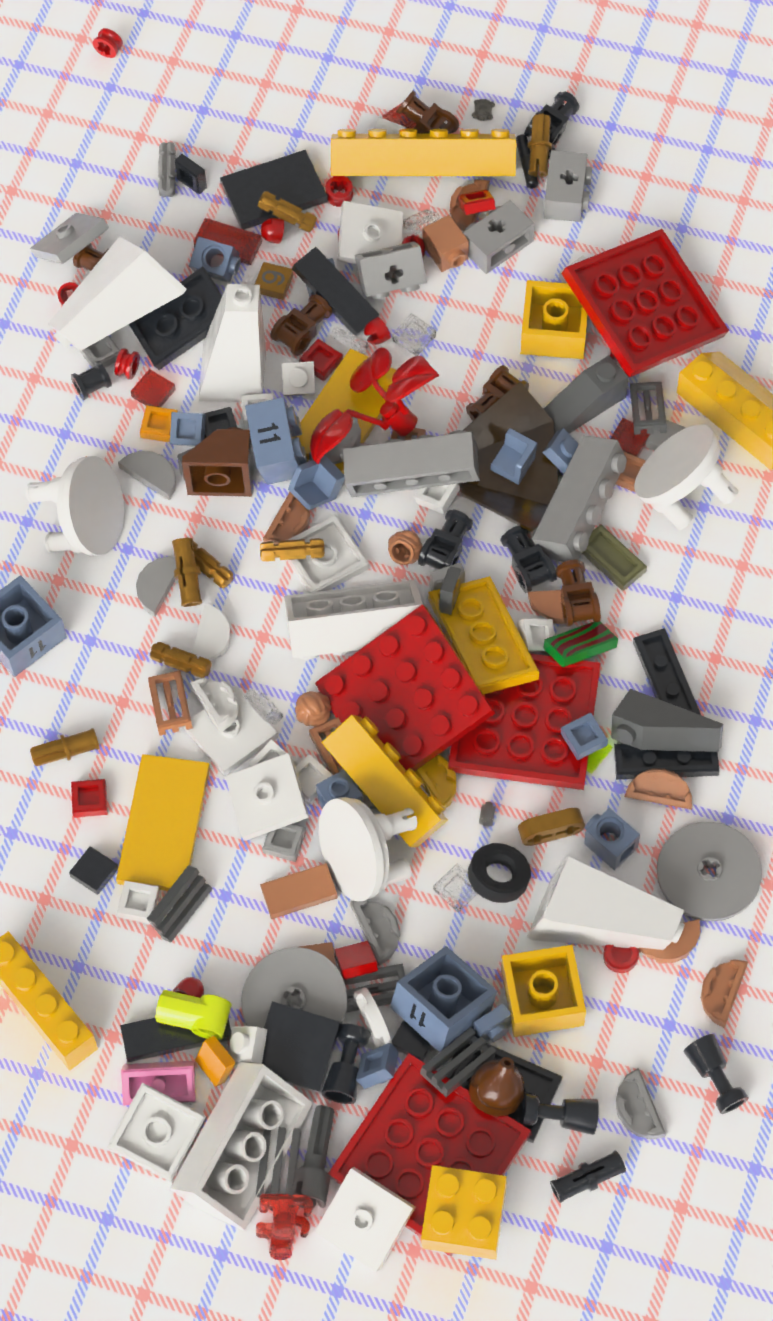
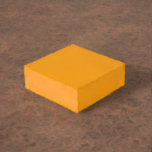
(156, 423)
(215, 1061)

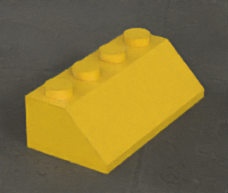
(731, 402)

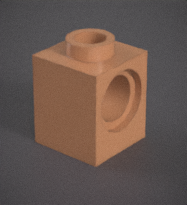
(446, 243)

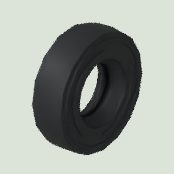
(491, 889)

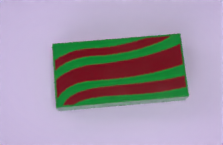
(580, 643)

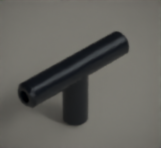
(524, 154)

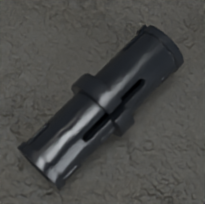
(588, 1176)

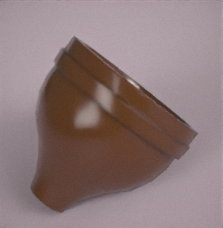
(497, 1087)

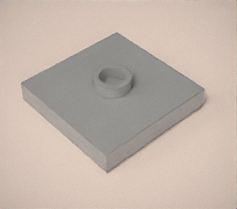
(69, 238)

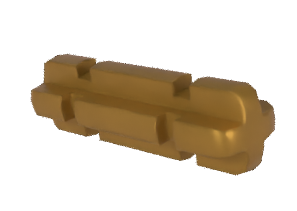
(287, 211)
(292, 549)
(211, 567)
(180, 659)

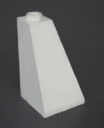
(114, 294)
(234, 347)
(602, 910)

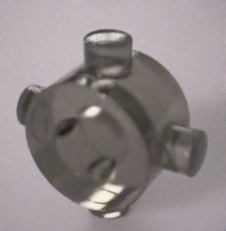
(483, 109)
(487, 815)

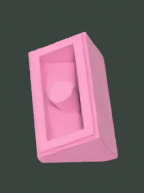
(170, 1078)

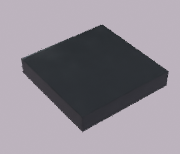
(299, 1045)

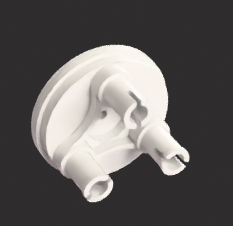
(680, 467)
(87, 507)
(357, 849)

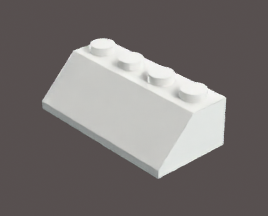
(346, 617)
(226, 1157)

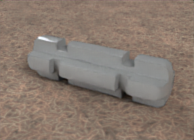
(166, 169)

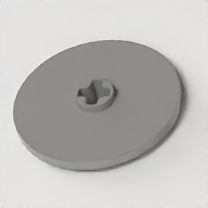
(704, 896)
(293, 972)

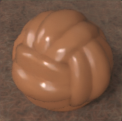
(404, 547)
(313, 709)

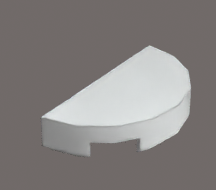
(212, 634)
(218, 700)
(372, 1017)

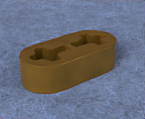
(551, 826)

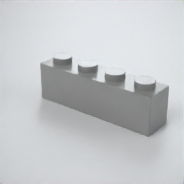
(411, 463)
(580, 498)

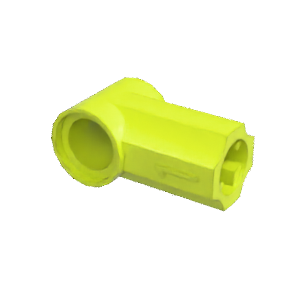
(202, 1015)

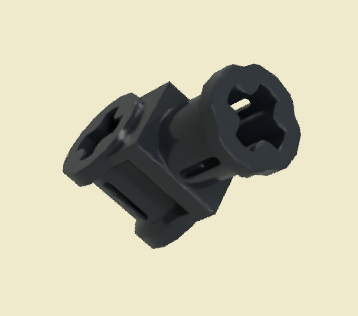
(559, 115)
(446, 544)
(528, 561)

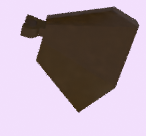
(524, 502)

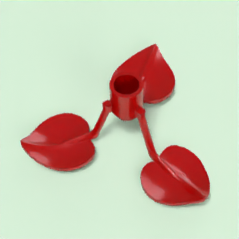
(394, 413)

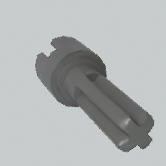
(312, 1177)

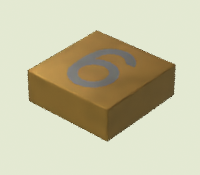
(274, 280)

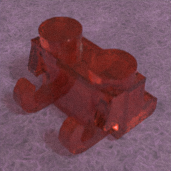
(285, 1218)

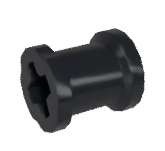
(91, 380)

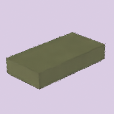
(613, 558)

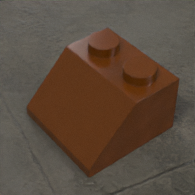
(220, 464)

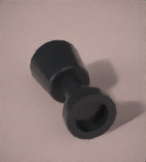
(709, 1061)
(341, 1079)
(573, 1114)

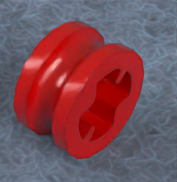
(107, 43)
(339, 183)
(127, 363)

